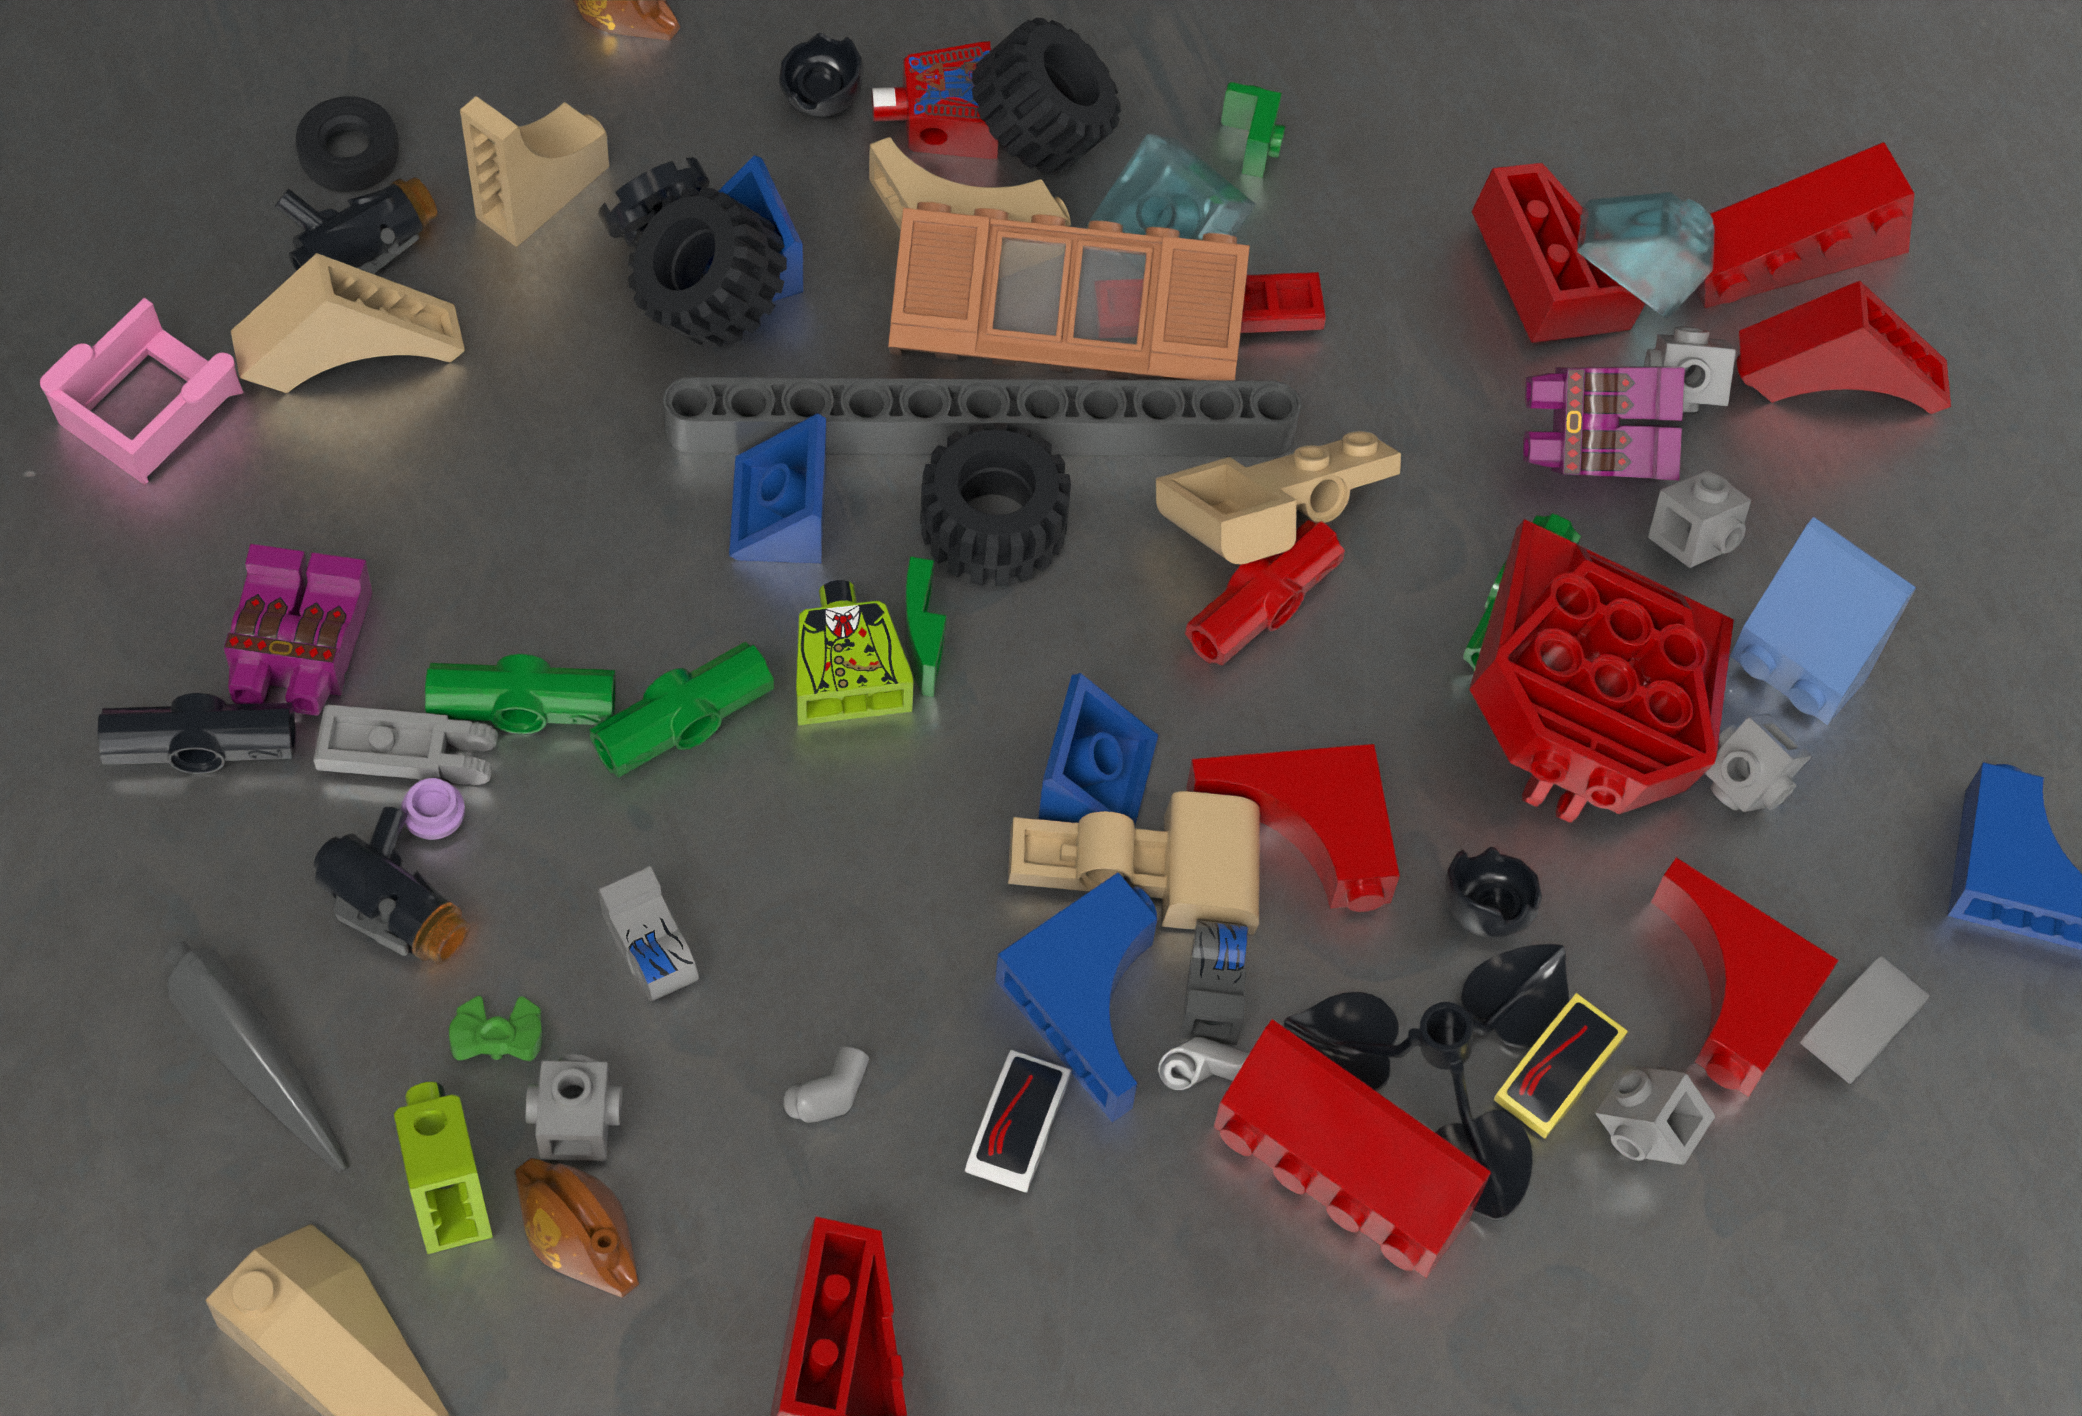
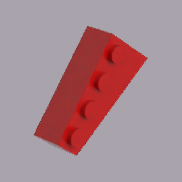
(1811, 227)

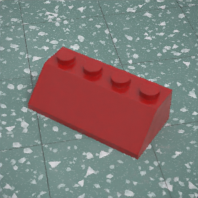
(1350, 1150)

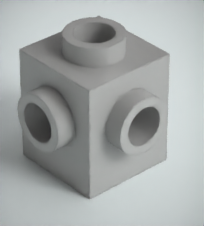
(1709, 362)
(1699, 518)
(1756, 764)
(573, 1108)
(1655, 1114)

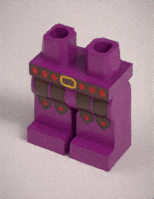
(1587, 424)
(296, 626)

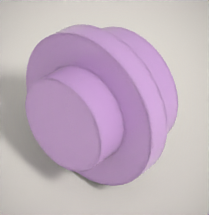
(433, 809)

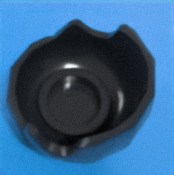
(822, 76)
(1492, 893)

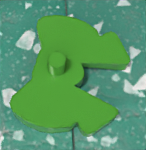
(474, 1034)

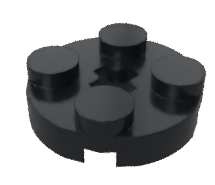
(646, 194)

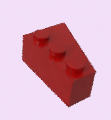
(1534, 239)
(840, 1329)

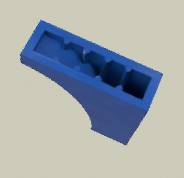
(2010, 863)
(1066, 978)

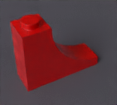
(1841, 344)
(1323, 804)
(1756, 974)

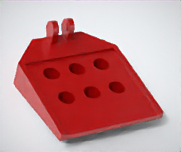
(1599, 677)

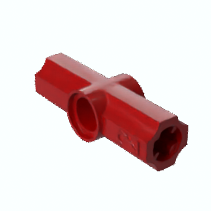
(1264, 594)

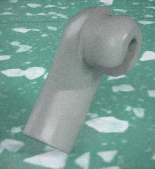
(1199, 1060)
(831, 1094)

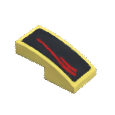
(1560, 1065)

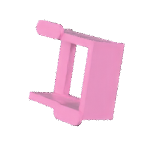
(90, 374)

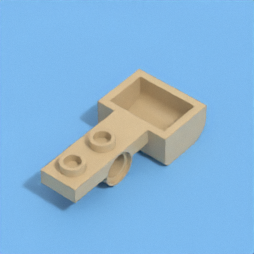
(1253, 508)
(1199, 864)

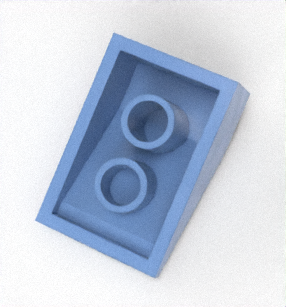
(1822, 622)

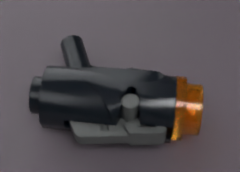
(367, 231)
(386, 899)

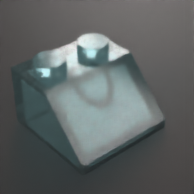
(1175, 191)
(1650, 245)

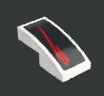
(1018, 1121)

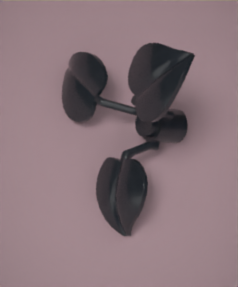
(1509, 993)

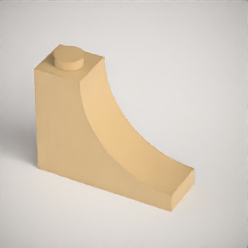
(529, 170)
(905, 184)
(336, 317)

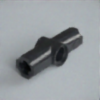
(197, 733)

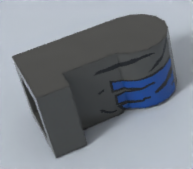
(1216, 982)

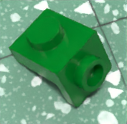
(1257, 112)

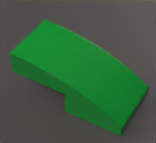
(923, 629)

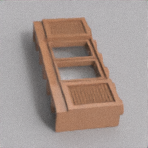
(1068, 294)

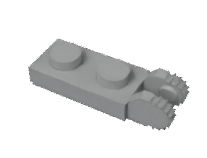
(402, 745)

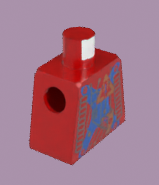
(939, 103)

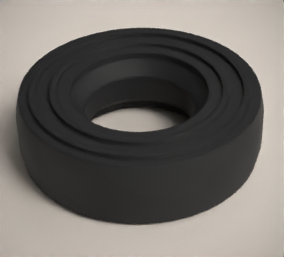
(343, 115)

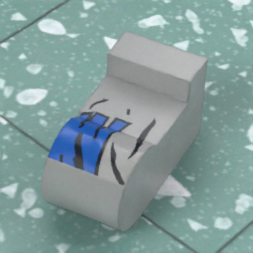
(647, 934)

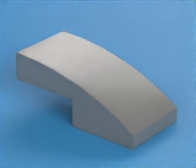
(1865, 1019)

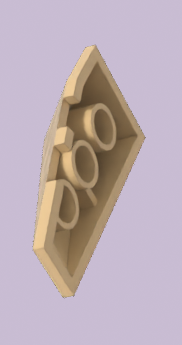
(322, 1329)

